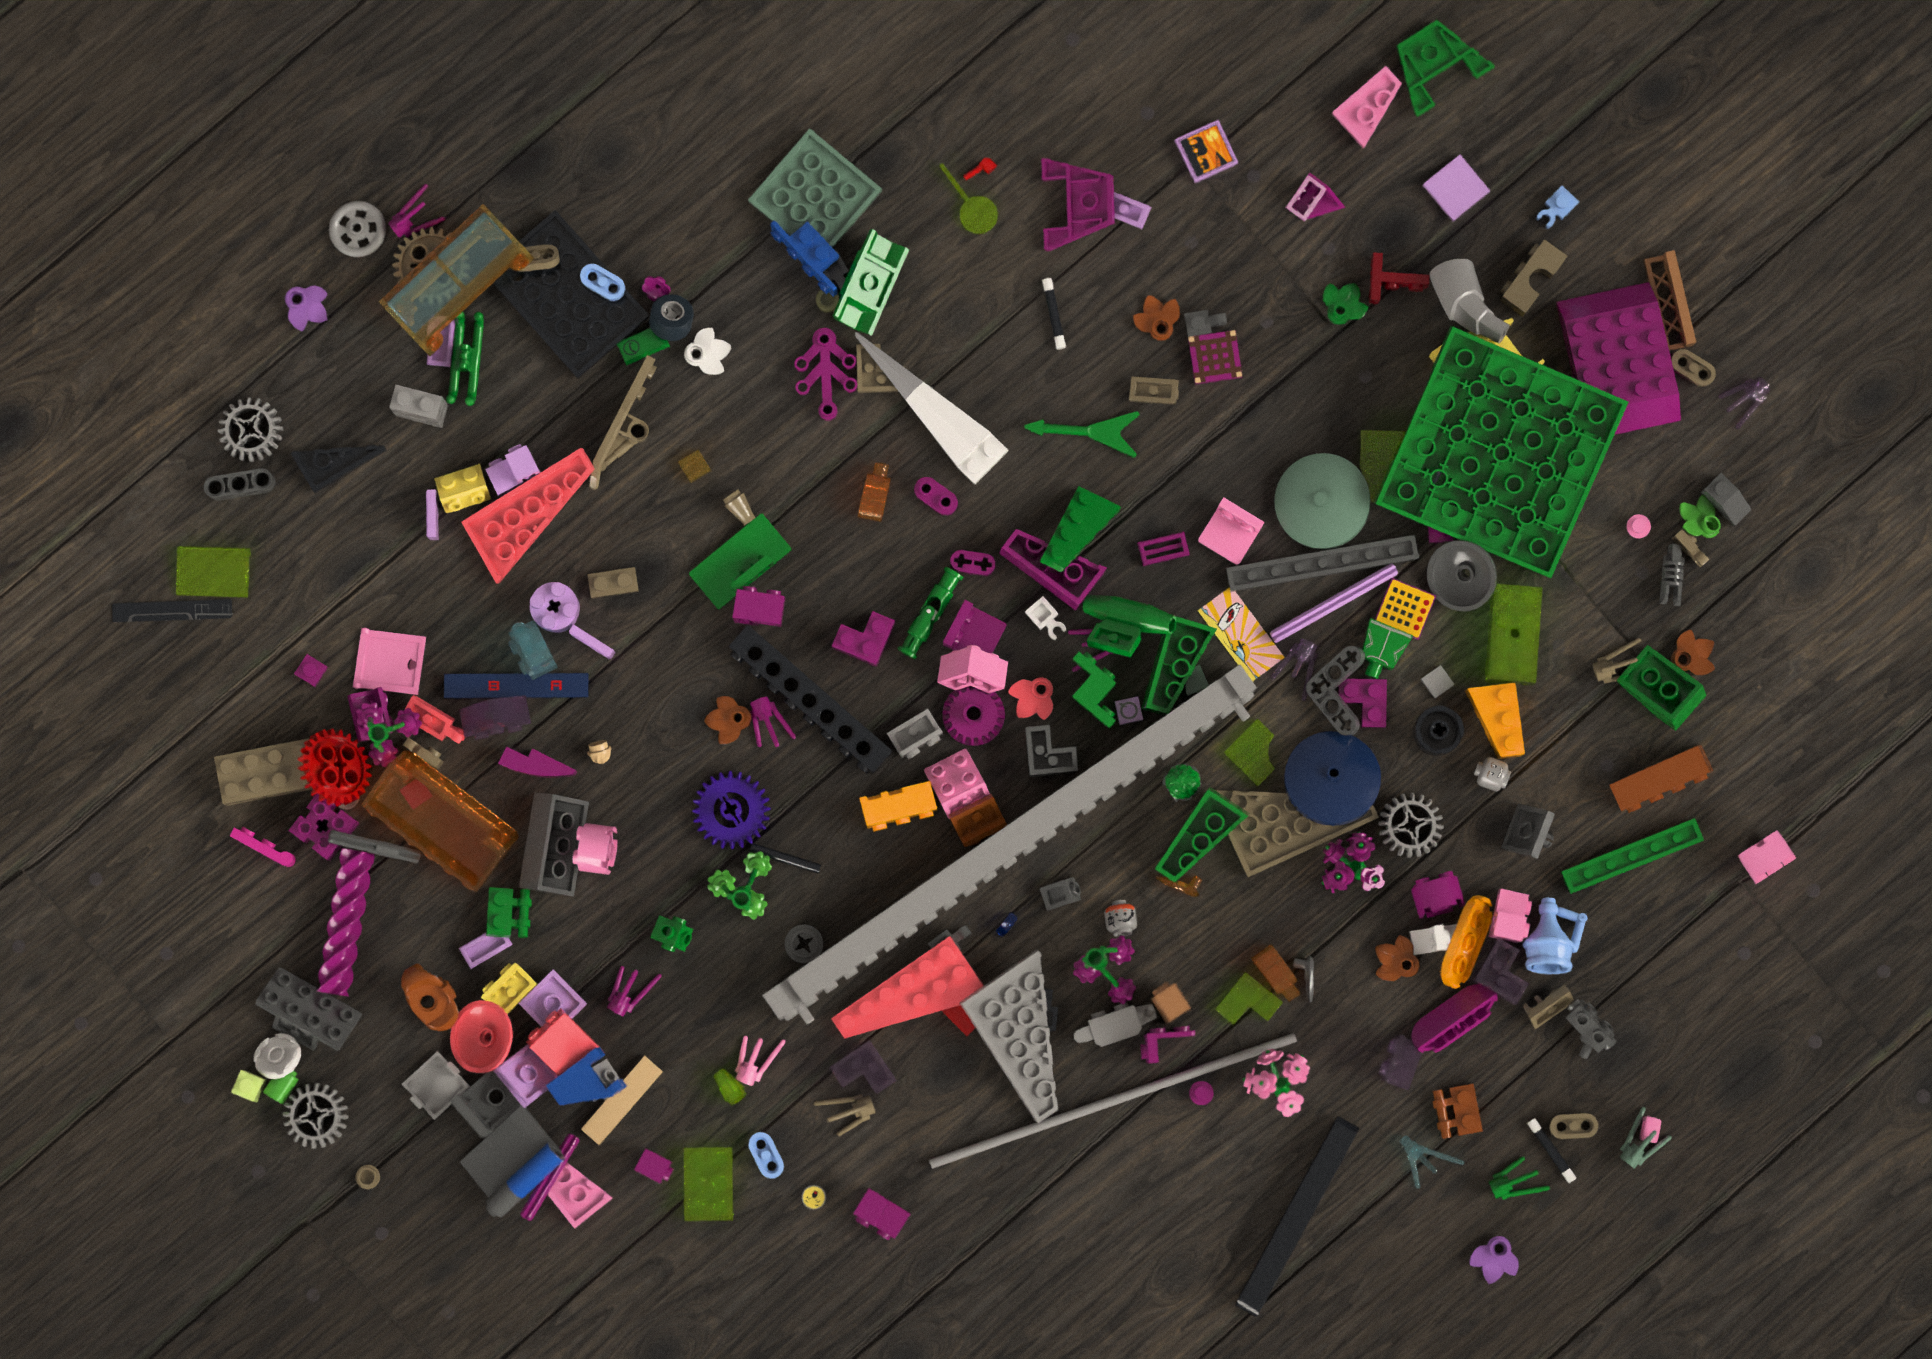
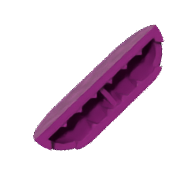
(1453, 1018)

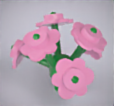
(1269, 1083)

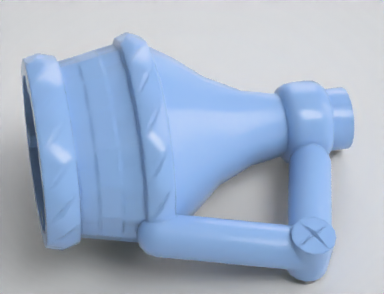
(1548, 946)

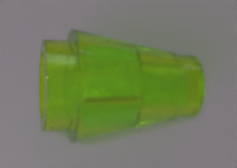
(730, 1088)

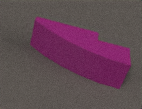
(535, 764)

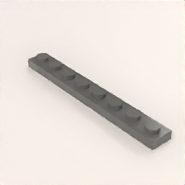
(1322, 563)

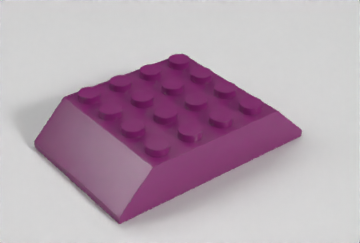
(1622, 348)

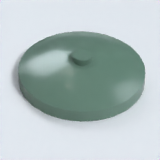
(1322, 501)

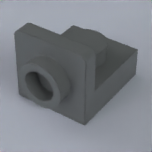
(1061, 893)

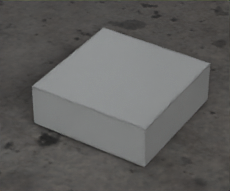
(1437, 681)

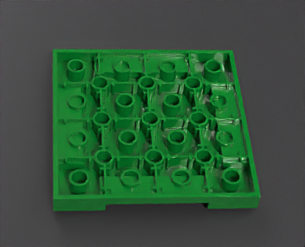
(1511, 451)

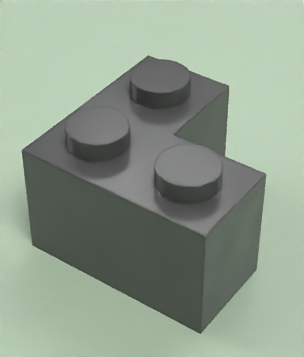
(1044, 759)

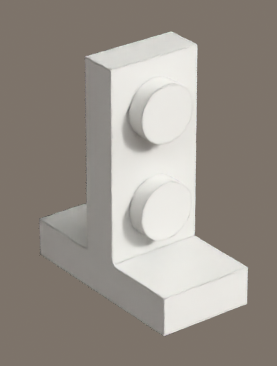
(1432, 939)

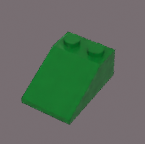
(1662, 687)

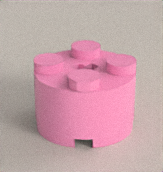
(595, 848)
(1766, 857)

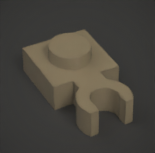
(1690, 548)
(429, 755)

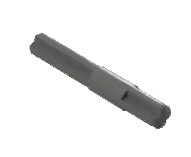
(374, 846)

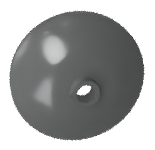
(1450, 582)

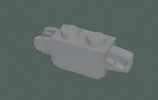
(1115, 1026)

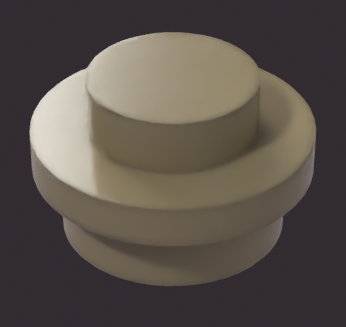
(367, 1177)

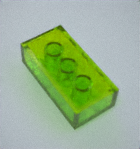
(1510, 657)

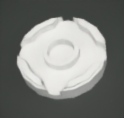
(277, 1056)

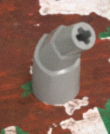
(1463, 299)

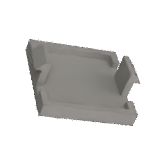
(435, 1085)

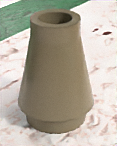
(739, 507)

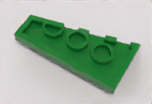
(1078, 527)

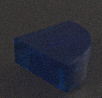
(1007, 924)

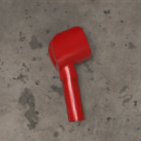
(986, 165)

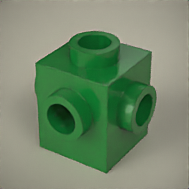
(672, 933)

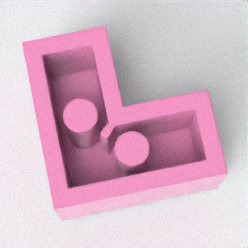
(972, 668)
(1509, 916)

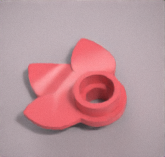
(1030, 700)

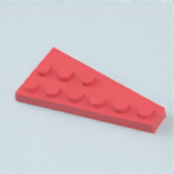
(517, 519)
(923, 987)

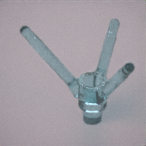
(1416, 1152)

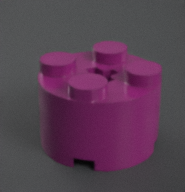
(1437, 895)

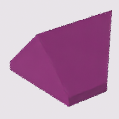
(1313, 199)

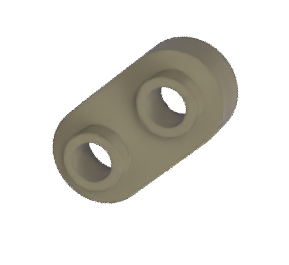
(545, 257)
(1693, 366)
(1573, 1126)

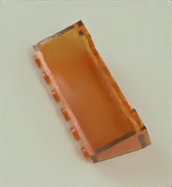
(440, 819)

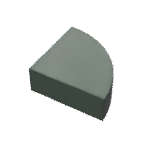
(1196, 681)

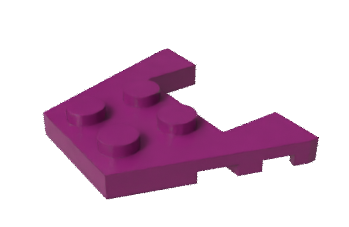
(1088, 202)

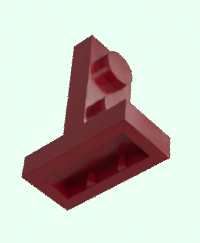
(1392, 280)

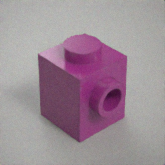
(654, 1166)

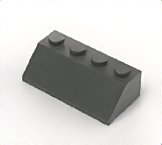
(551, 844)

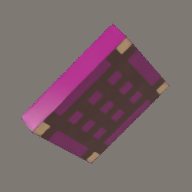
(1215, 357)

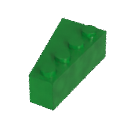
(1175, 663)
(1205, 828)

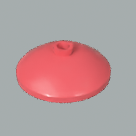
(472, 1034)

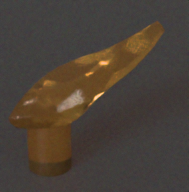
(1188, 889)

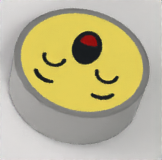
(813, 1197)

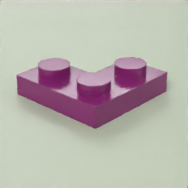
(1372, 696)

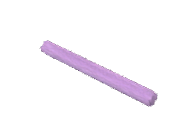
(1333, 603)

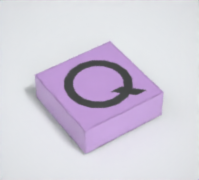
(1128, 710)

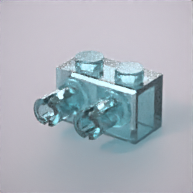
(532, 649)

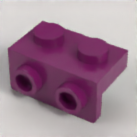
(355, 702)

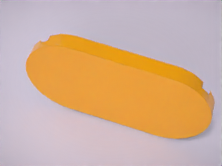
(1466, 941)

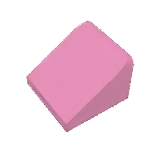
(1648, 1125)

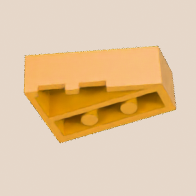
(1500, 717)

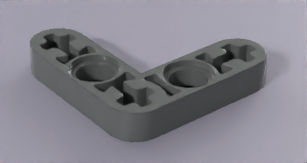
(1329, 692)

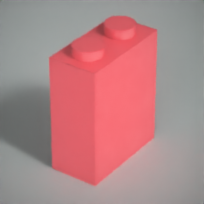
(560, 1042)

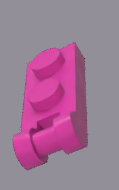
(264, 847)

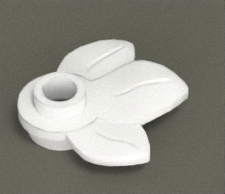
(711, 352)

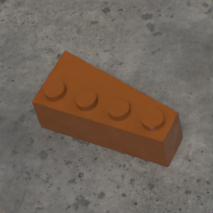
(1661, 777)

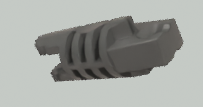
(1672, 574)

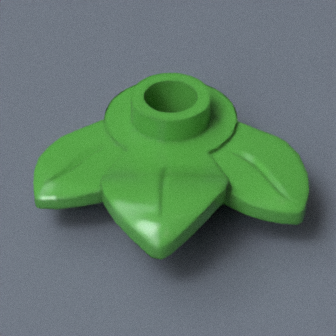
(1700, 518)

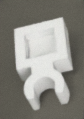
(1043, 615)

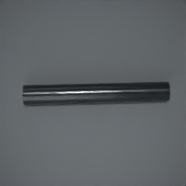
(786, 858)

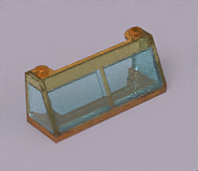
(454, 277)

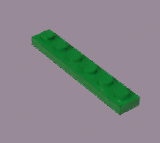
(1632, 856)

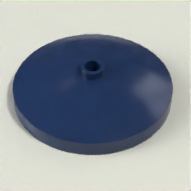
(1329, 798)

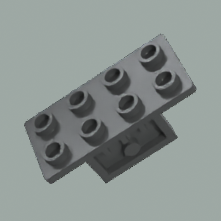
(306, 1012)

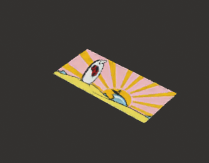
(1241, 634)

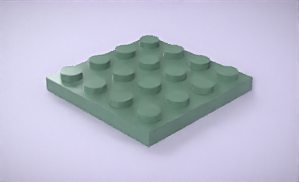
(815, 187)

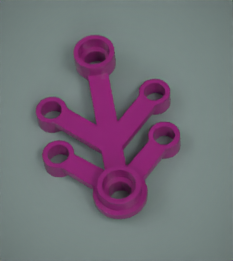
(825, 370)

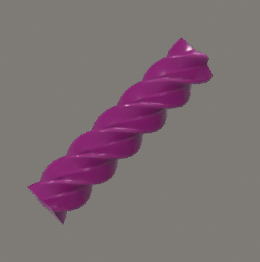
(345, 924)

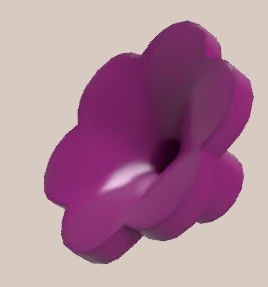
(655, 287)

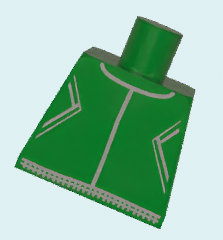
(1383, 647)

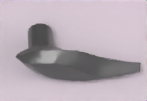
(1308, 965)

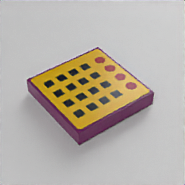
(1405, 607)

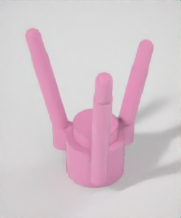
(748, 1072)

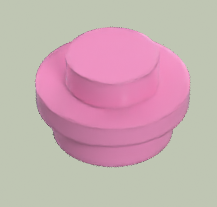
(1638, 526)

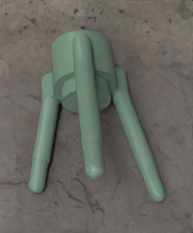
(1634, 1154)

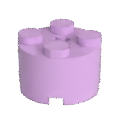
(541, 603)

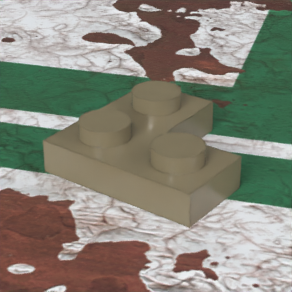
(869, 375)

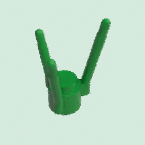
(1502, 1185)

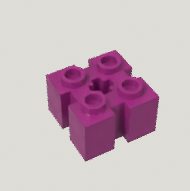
(308, 828)

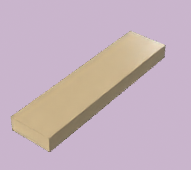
(616, 1107)

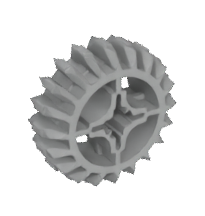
(255, 420)
(1413, 836)
(319, 1126)

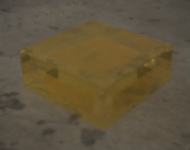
(694, 466)

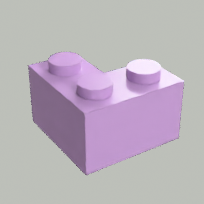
(512, 471)

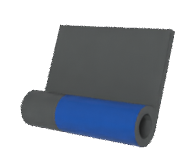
(512, 1161)

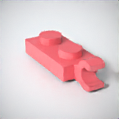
(435, 721)

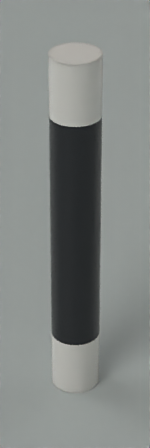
(1054, 314)
(1551, 1150)

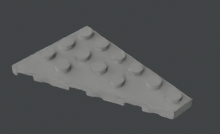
(1015, 1028)

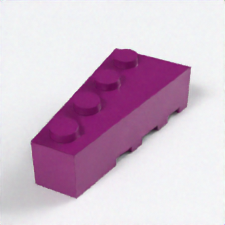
(1069, 586)

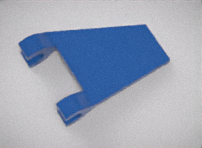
(582, 1082)

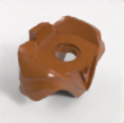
(419, 983)

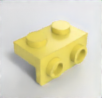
(462, 488)
(509, 988)

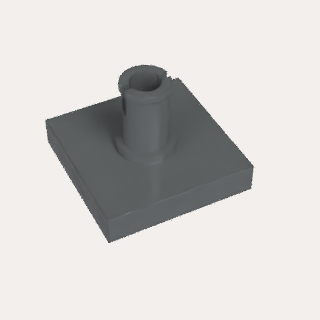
(1528, 831)

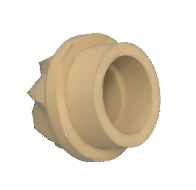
(599, 751)

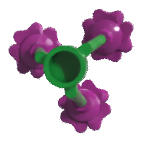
(372, 718)
(1095, 961)

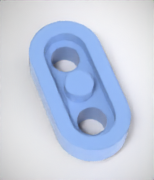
(603, 282)
(766, 1155)

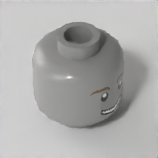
(1492, 774)

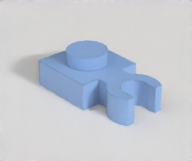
(1559, 205)

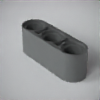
(251, 484)

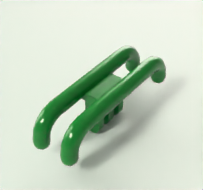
(466, 358)

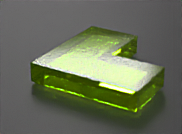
(1246, 994)

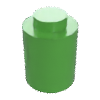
(280, 1088)

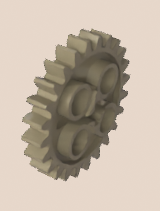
(425, 241)

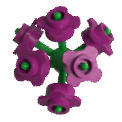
(1343, 875)

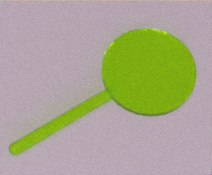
(977, 213)

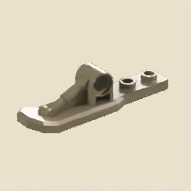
(619, 436)

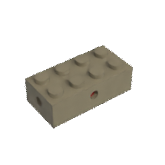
(260, 773)

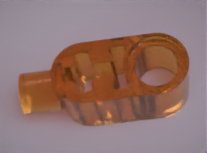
(875, 493)
(1276, 972)

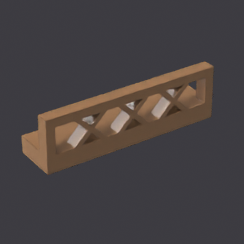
(1678, 297)

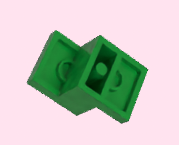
(1095, 689)

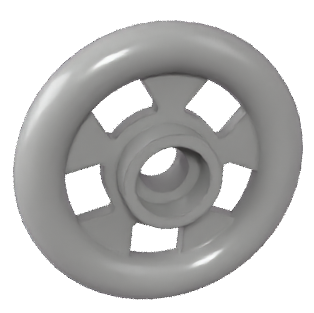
(352, 248)

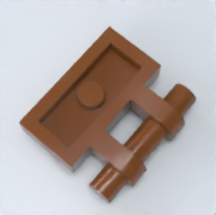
(1465, 1111)

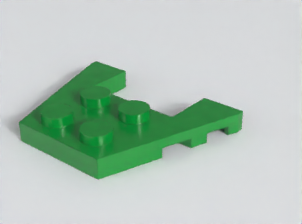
(1432, 53)

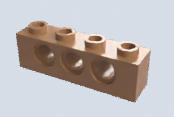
(1169, 1002)

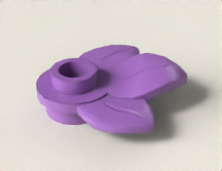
(308, 309)
(1495, 1263)

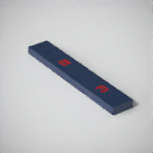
(511, 685)

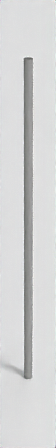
(1112, 1100)

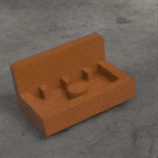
(977, 820)

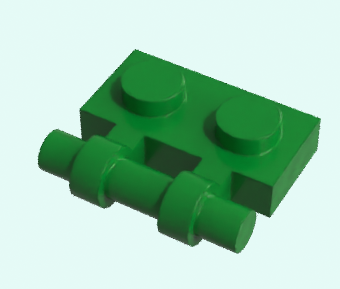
(500, 912)

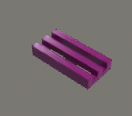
(1143, 554)

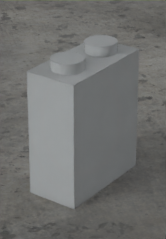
(418, 406)

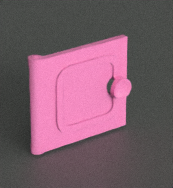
(385, 659)

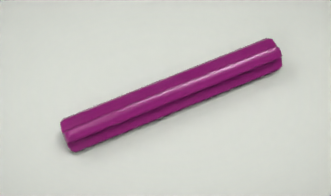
(546, 1184)

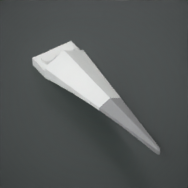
(960, 436)

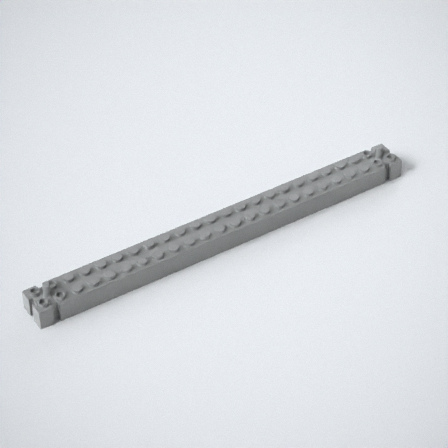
(1018, 837)

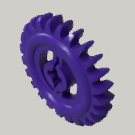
(718, 790)

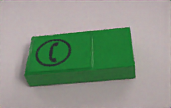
(640, 346)

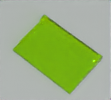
(212, 571)

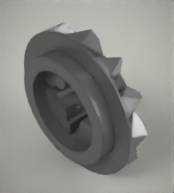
(792, 942)

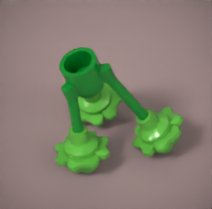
(743, 897)

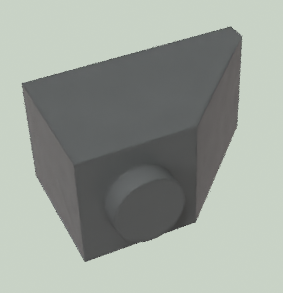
(1727, 499)

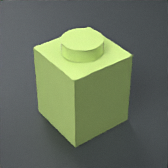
(249, 1085)

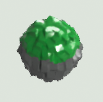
(1182, 782)

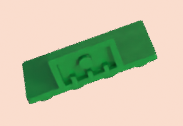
(740, 561)

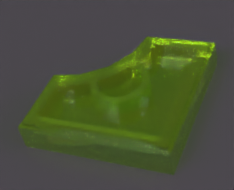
(1251, 752)

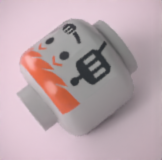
(1120, 918)

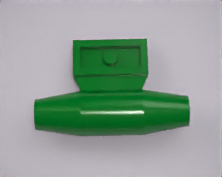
(1124, 622)

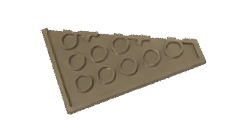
(1278, 830)

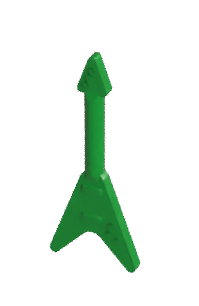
(1104, 432)

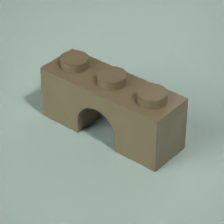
(1544, 260)

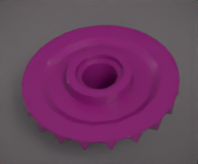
(973, 731)

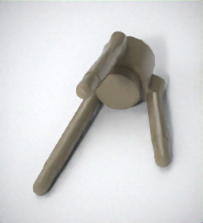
(1605, 669)
(862, 1107)

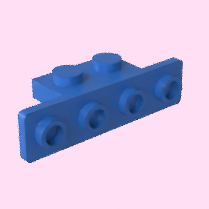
(812, 252)

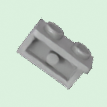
(915, 734)

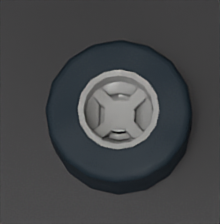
(671, 317)

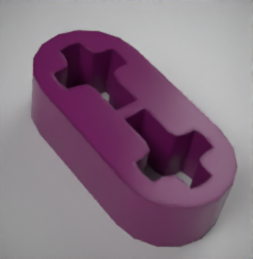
(971, 568)

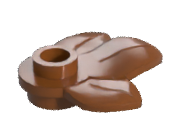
(1156, 314)
(1695, 652)
(724, 719)
(1393, 958)

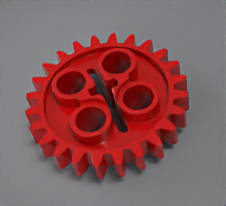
(334, 767)

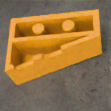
(898, 806)

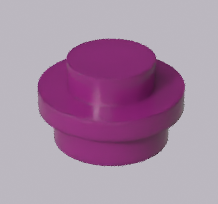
(1201, 1093)

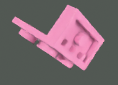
(1230, 531)
(956, 781)

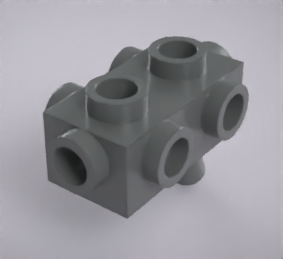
(1593, 1031)

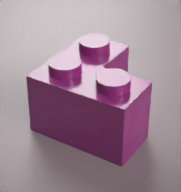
(758, 608)
(866, 645)
(881, 1213)

